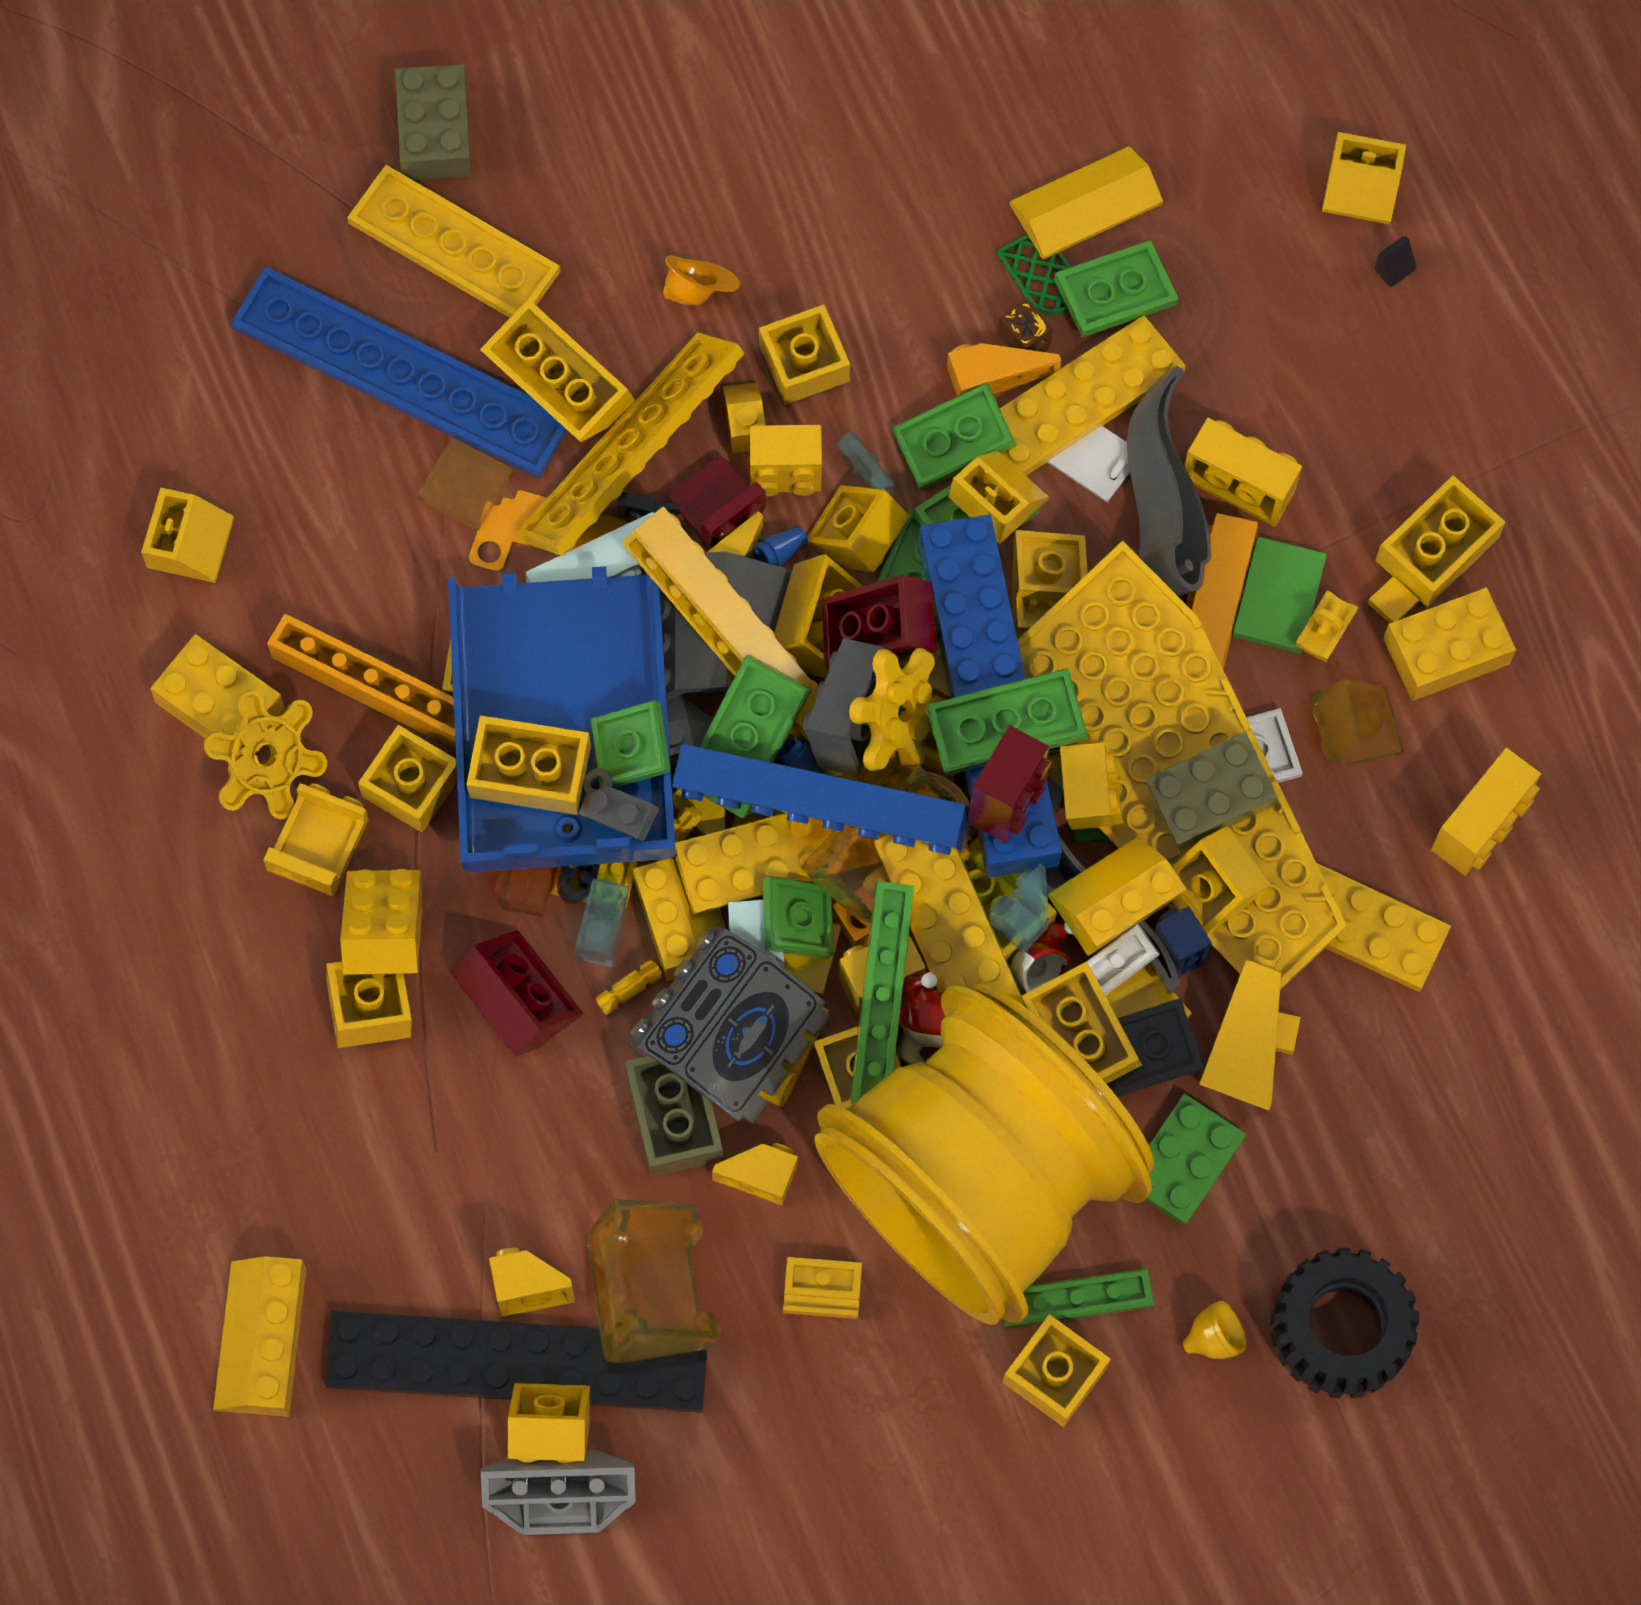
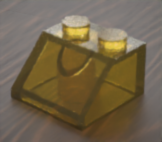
(1356, 722)

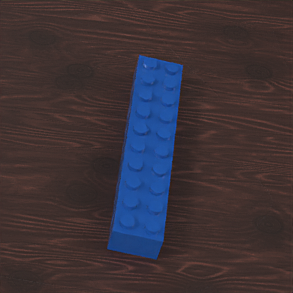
(979, 654)

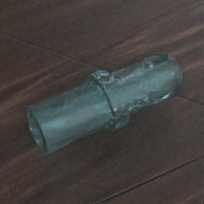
(864, 463)

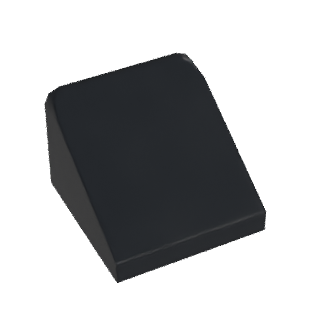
(1396, 262)

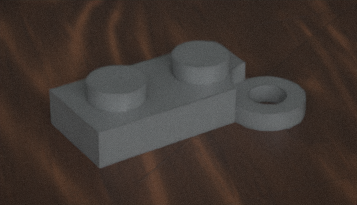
(616, 808)

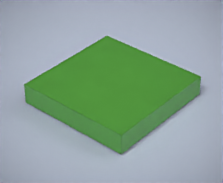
(631, 743)
(797, 918)

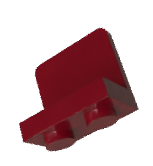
(717, 500)

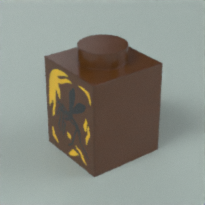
(1025, 328)

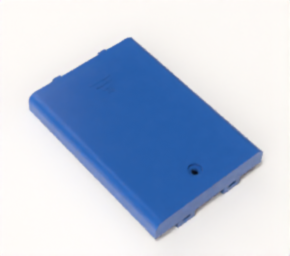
(555, 661)

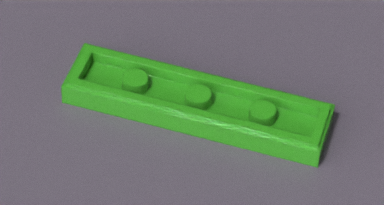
(1087, 1297)

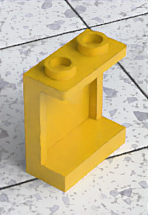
(318, 839)

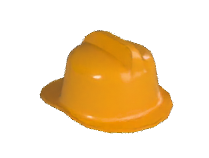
(695, 280)

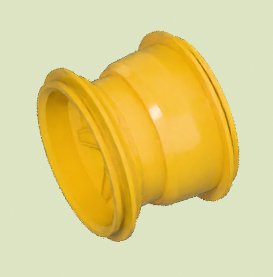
(985, 1153)

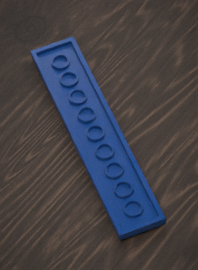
(399, 372)

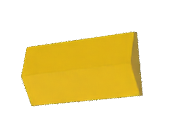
(1087, 202)

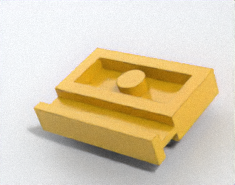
(822, 1287)

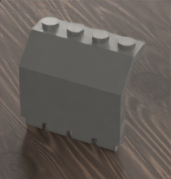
(687, 657)

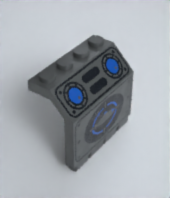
(730, 1023)

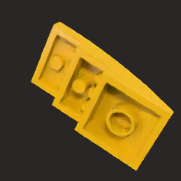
(1043, 573)

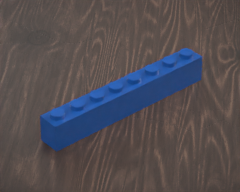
(821, 797)

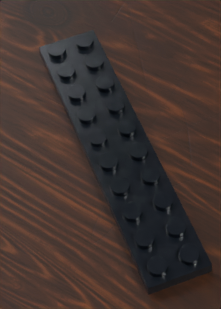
(491, 1356)

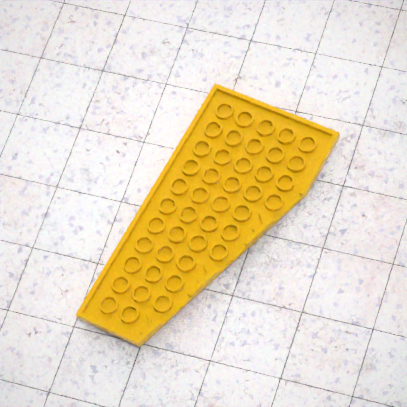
(1156, 700)

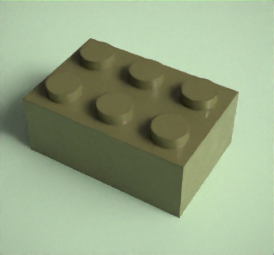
(433, 122)
(1212, 790)
(672, 1118)

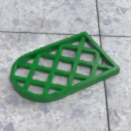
(1023, 241)

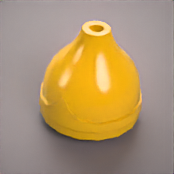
(1216, 1333)

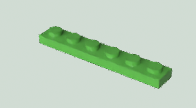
(882, 986)

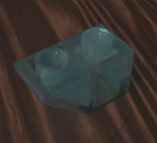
(1025, 913)
(602, 923)

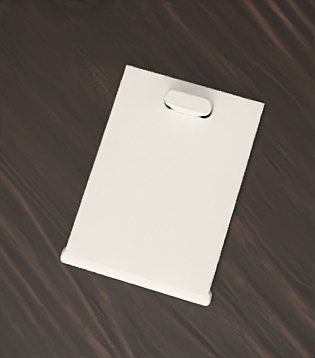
(1094, 461)

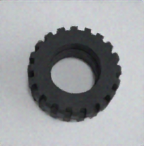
(1374, 1284)

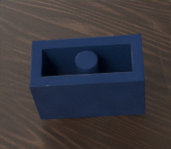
(1183, 939)

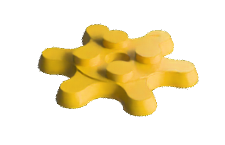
(880, 709)
(286, 761)

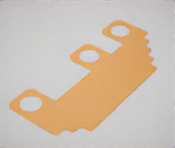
(512, 514)

